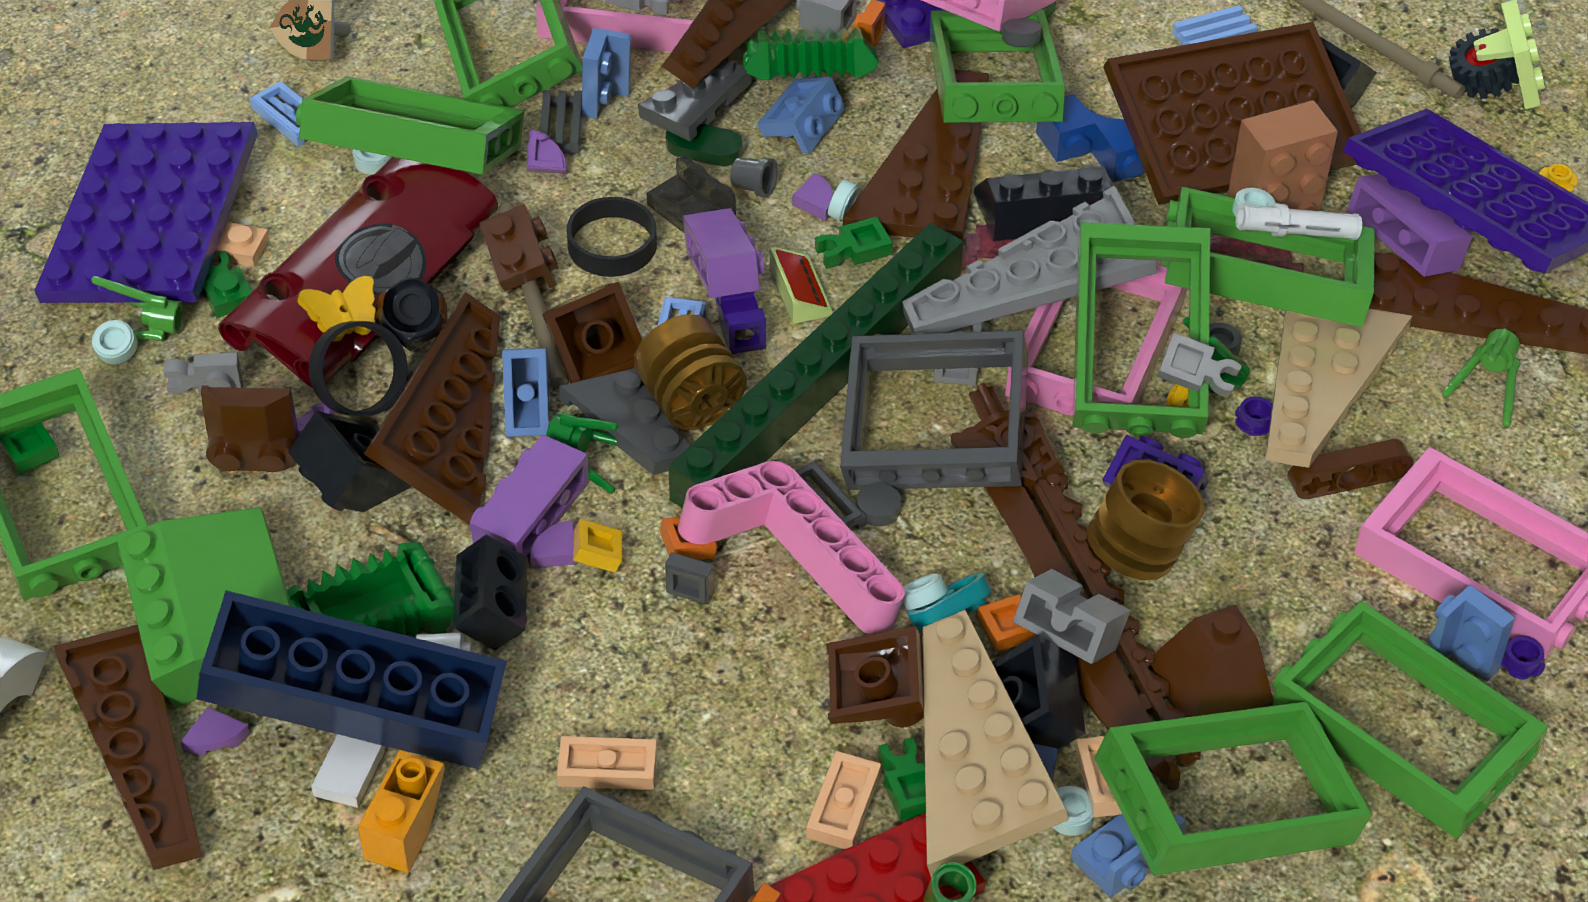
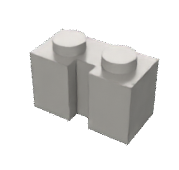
(1058, 613)

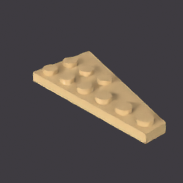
(1320, 376)
(979, 760)

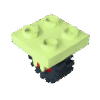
(1500, 59)

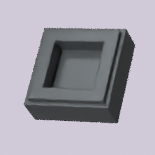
(689, 578)

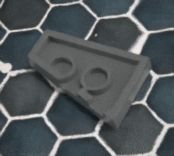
(684, 109)
(642, 425)

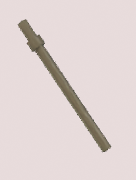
(1427, 72)
(536, 309)

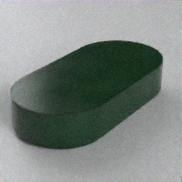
(710, 146)

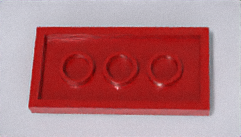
(877, 870)

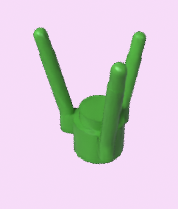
(158, 312)
(1495, 355)

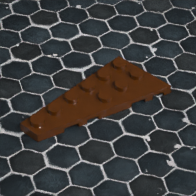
(925, 174)
(443, 416)

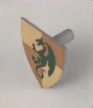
(308, 28)

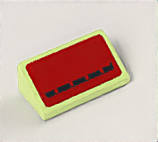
(798, 285)

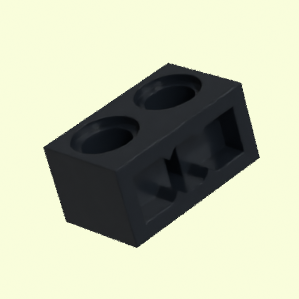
(490, 592)

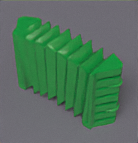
(809, 53)
(386, 594)

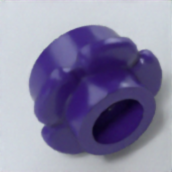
(1254, 416)
(1523, 658)

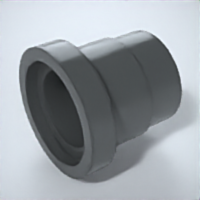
(755, 175)

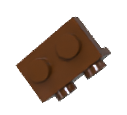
(518, 248)

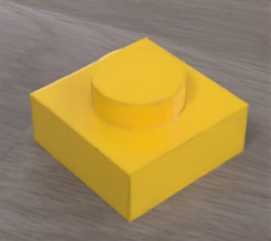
(597, 545)

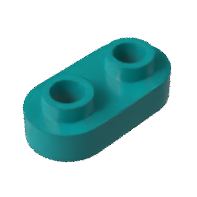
(962, 595)

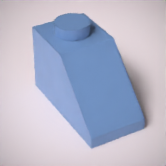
(526, 391)

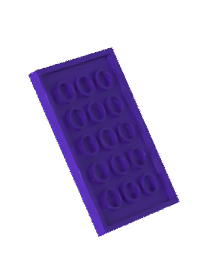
(1477, 188)
(148, 211)

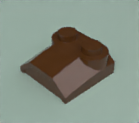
(249, 428)
(877, 678)

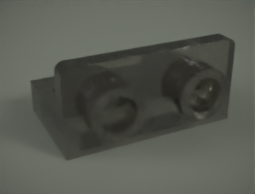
(689, 193)

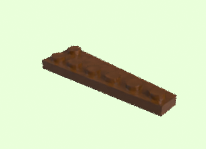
(717, 35)
(1475, 307)
(134, 739)

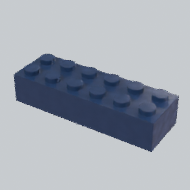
(351, 679)

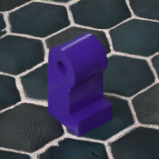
(740, 313)

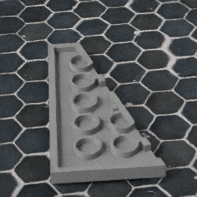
(1025, 274)

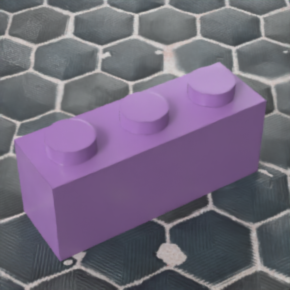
(1413, 231)
(722, 253)
(533, 495)

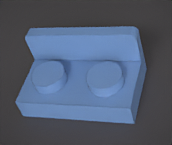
(605, 69)
(804, 111)
(1472, 631)
(1113, 856)

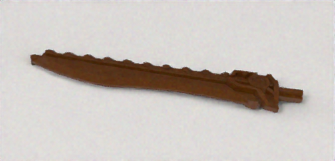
(1103, 683)

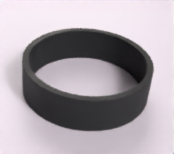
(611, 265)
(400, 368)

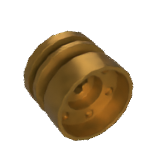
(689, 371)
(1145, 519)

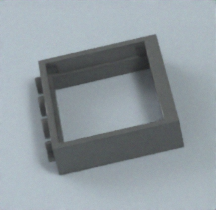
(934, 466)
(635, 830)

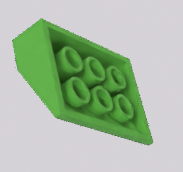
(179, 582)

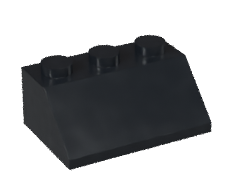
(1024, 202)

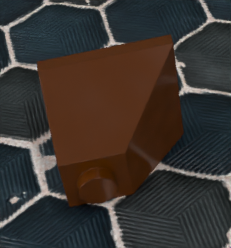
(594, 333)
(1214, 666)

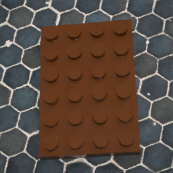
(1191, 100)

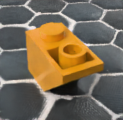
(401, 812)

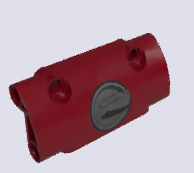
(411, 230)

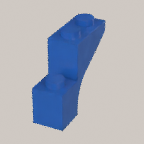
(1091, 133)

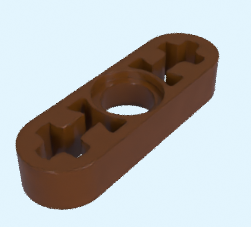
(1374, 465)

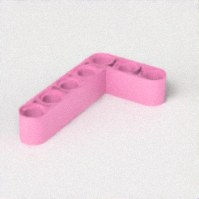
(806, 527)

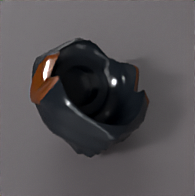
(412, 312)

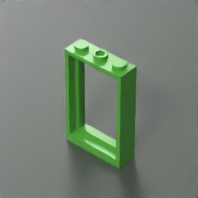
(521, 80)
(993, 100)
(411, 124)
(1139, 243)
(1271, 285)
(37, 404)
(1449, 810)
(1154, 826)

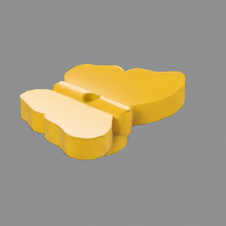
(354, 302)

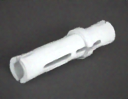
(1283, 220)

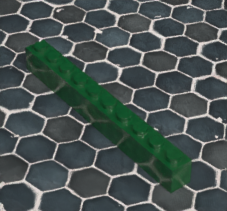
(816, 367)

